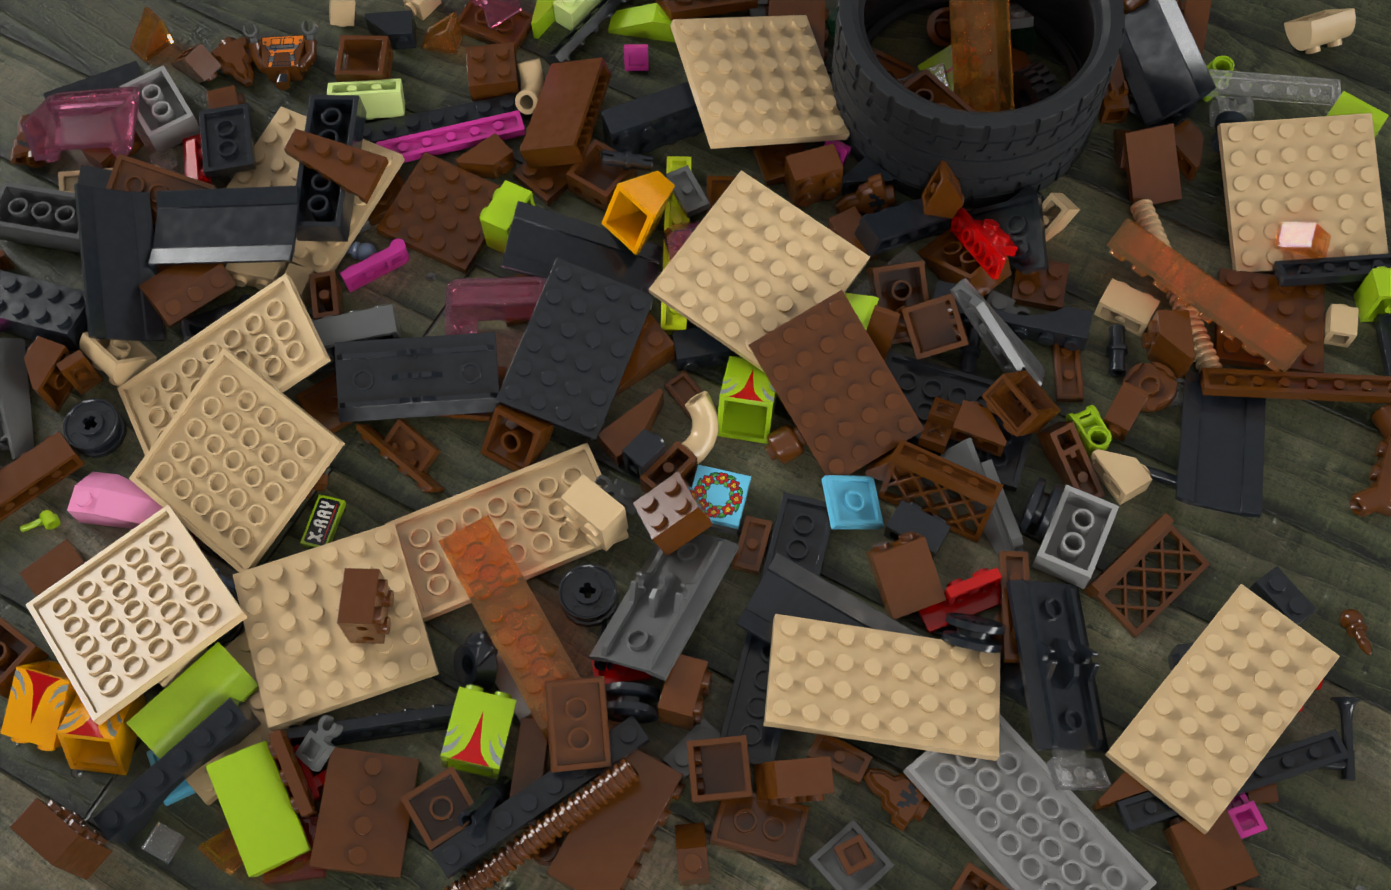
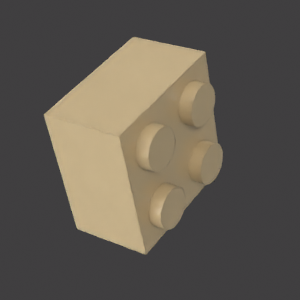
(594, 513)

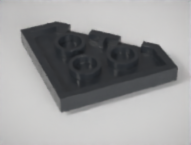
(1025, 225)

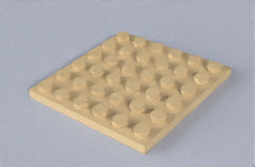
(758, 80)
(279, 169)
(1301, 173)
(755, 266)
(236, 461)
(134, 613)
(294, 634)

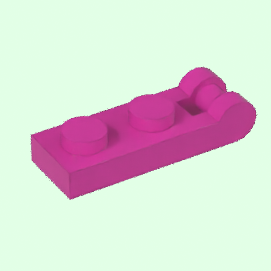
(375, 265)

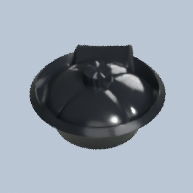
(477, 661)

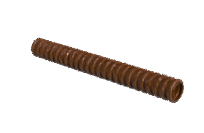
(548, 829)

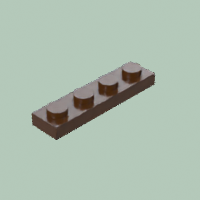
(1012, 566)

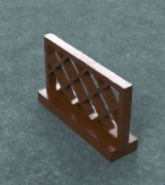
(945, 476)
(1136, 553)

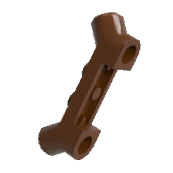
(1378, 496)

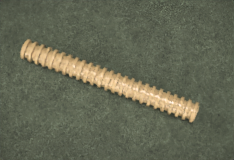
(1205, 354)

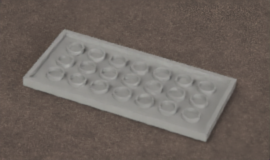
(1022, 823)

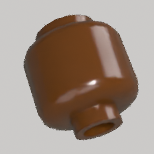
(785, 444)

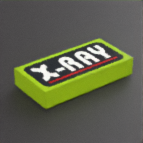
(323, 521)

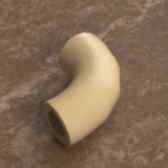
(531, 85)
(704, 425)

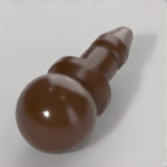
(1355, 627)

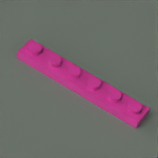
(456, 136)

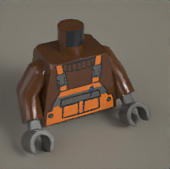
(284, 57)

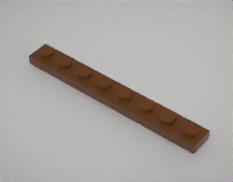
(1296, 385)

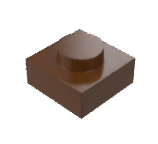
(854, 855)

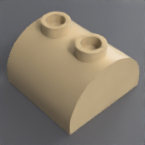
(1320, 28)
(117, 358)

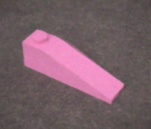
(111, 501)

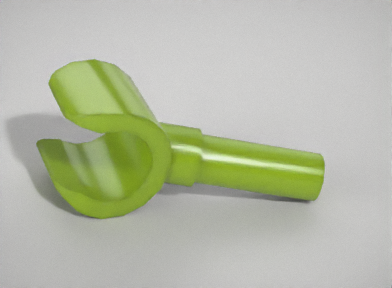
(46, 518)

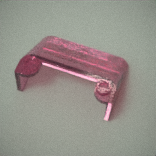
(83, 122)

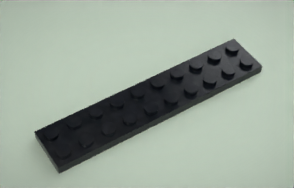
(802, 537)

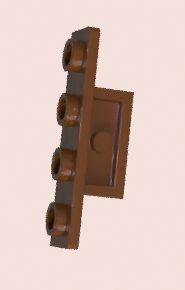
(406, 449)

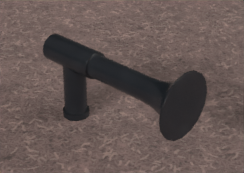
(1346, 707)

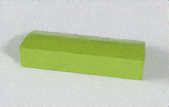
(191, 699)
(258, 809)

